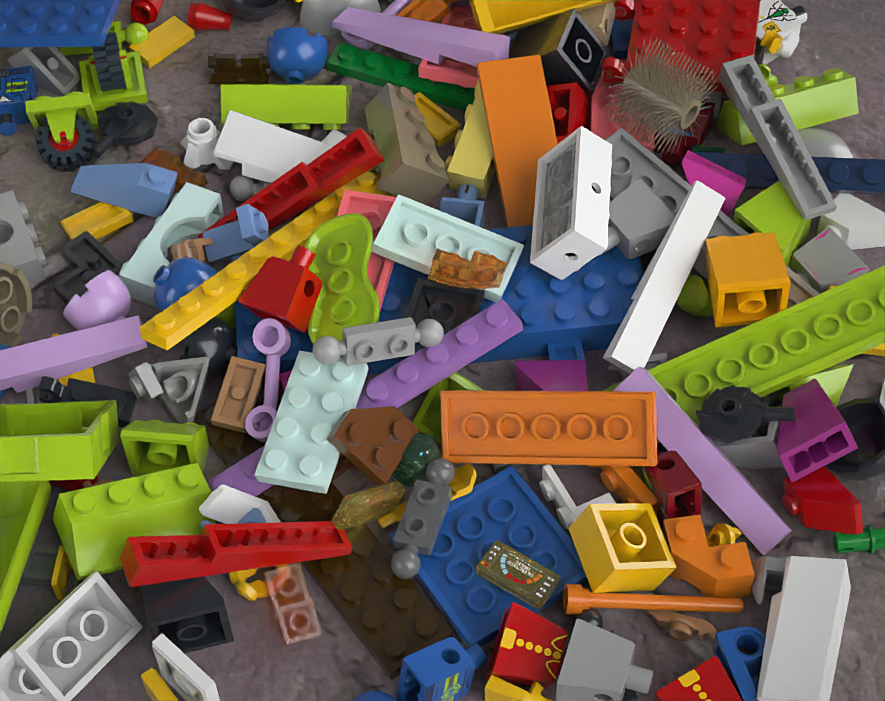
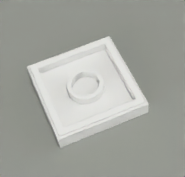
(182, 672)

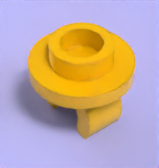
(723, 534)

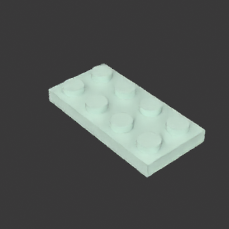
(416, 231)
(310, 407)

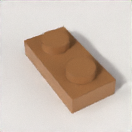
(238, 394)

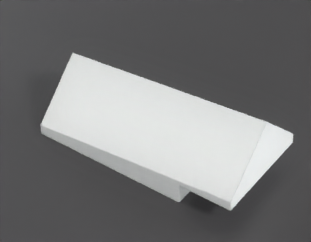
(265, 148)
(805, 630)
(68, 645)

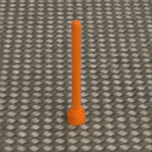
(578, 599)

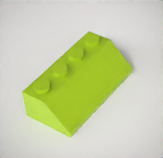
(807, 100)
(289, 104)
(102, 517)

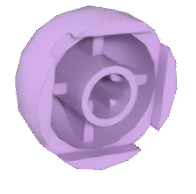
(102, 303)

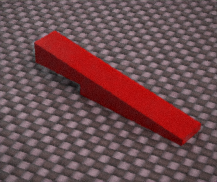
(312, 182)
(229, 549)

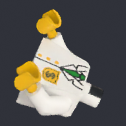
(778, 30)

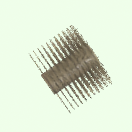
(661, 96)

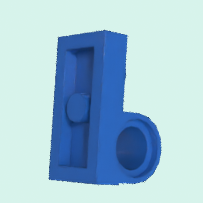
(739, 666)

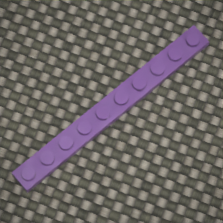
(405, 379)

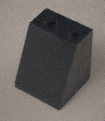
(567, 50)
(187, 613)

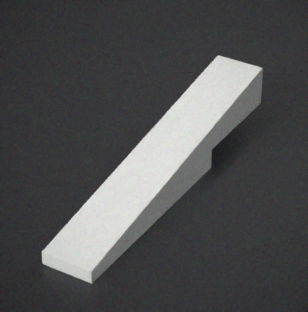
(664, 279)

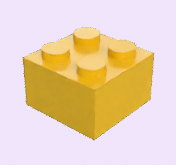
(622, 547)

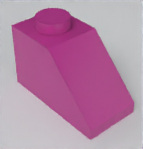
(715, 177)

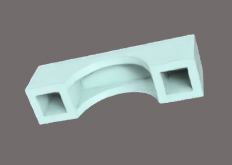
(186, 217)

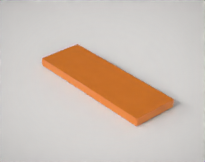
(518, 129)
(549, 427)

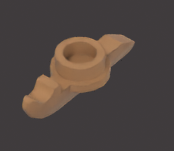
(683, 626)

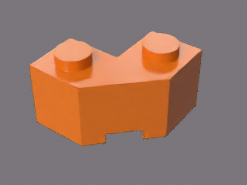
(712, 569)

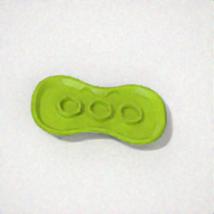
(342, 263)

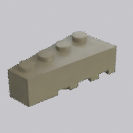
(409, 151)

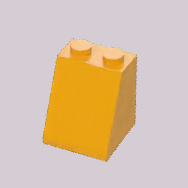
(745, 278)

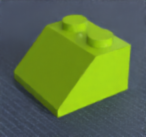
(163, 446)

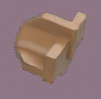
(191, 248)

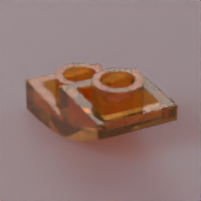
(172, 162)
(481, 272)
(292, 604)

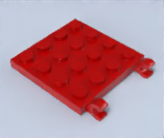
(702, 29)

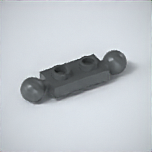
(422, 518)

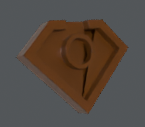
(373, 439)

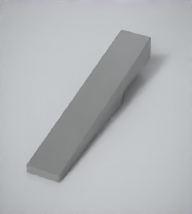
(776, 136)

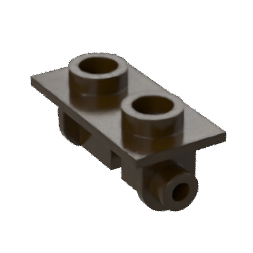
(248, 70)

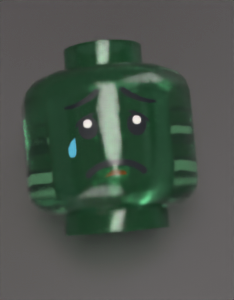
(415, 458)

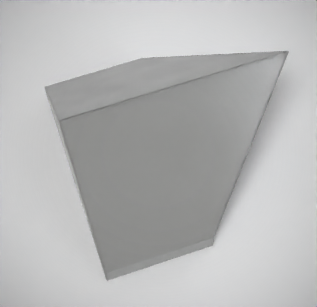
(182, 386)

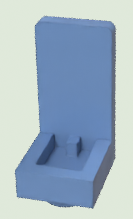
(237, 236)

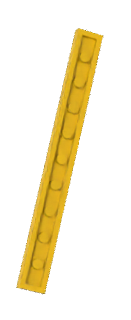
(230, 283)

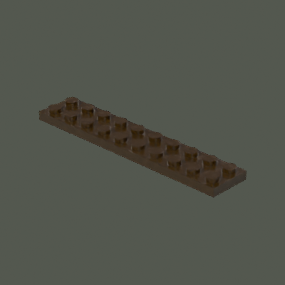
(377, 605)

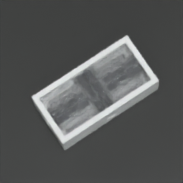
(571, 204)

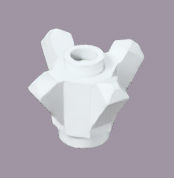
(200, 145)

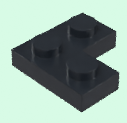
(89, 260)

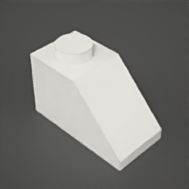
(855, 222)

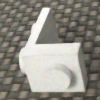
(231, 505)
(566, 509)

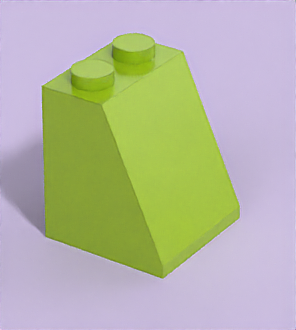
(771, 213)

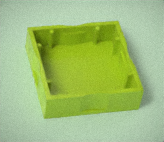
(56, 439)

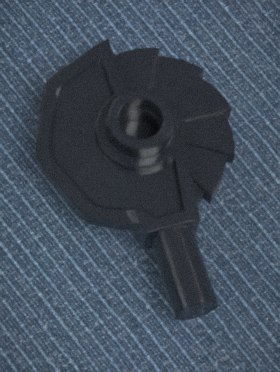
(125, 125)
(737, 414)

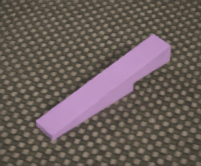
(424, 38)
(68, 353)
(712, 467)

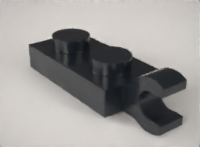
(77, 390)

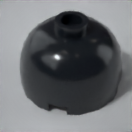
(211, 340)

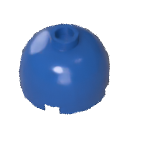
(296, 55)
(179, 279)

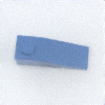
(129, 186)

